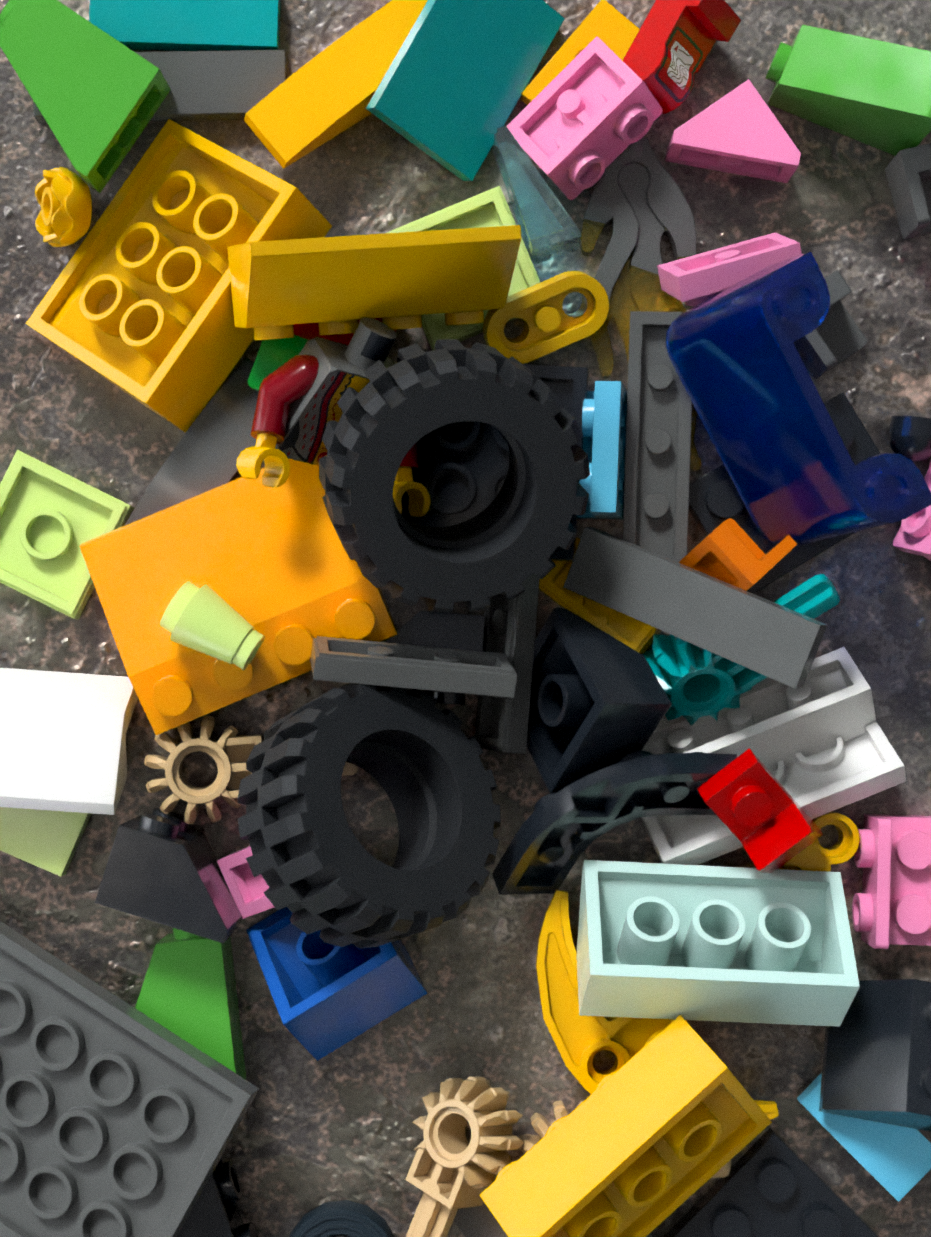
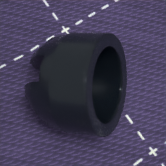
(911, 437)

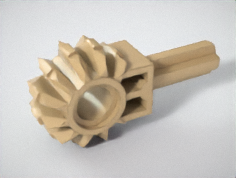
(228, 752)
(447, 1165)

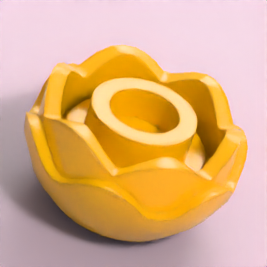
(64, 207)

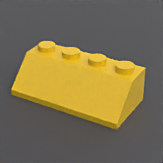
(371, 277)
(631, 1145)

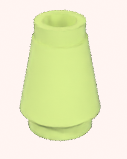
(210, 626)

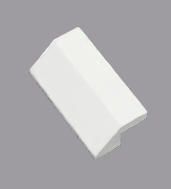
(811, 739)
(63, 740)

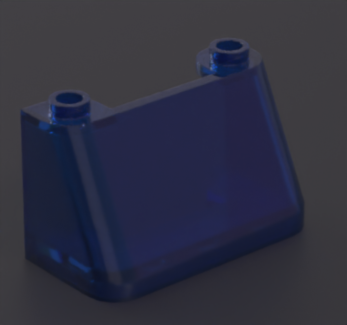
(769, 418)

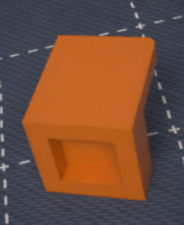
(734, 556)

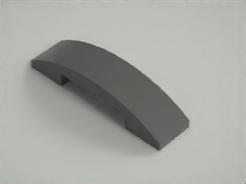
(208, 449)

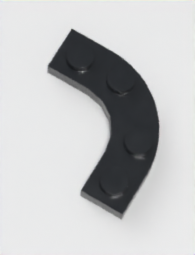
(586, 809)

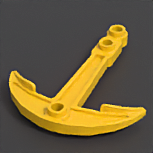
(556, 966)

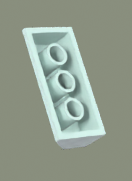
(714, 944)

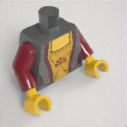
(304, 396)

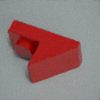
(759, 812)

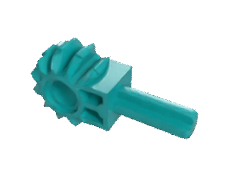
(705, 682)

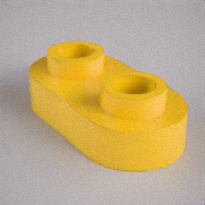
(544, 319)

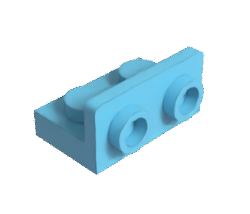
(605, 443)

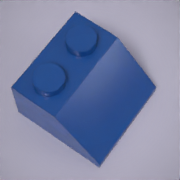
(331, 990)

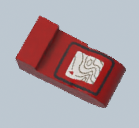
(675, 45)

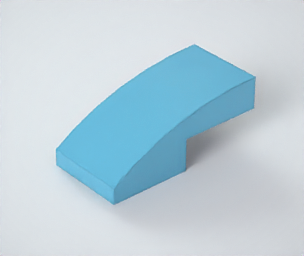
(889, 1152)

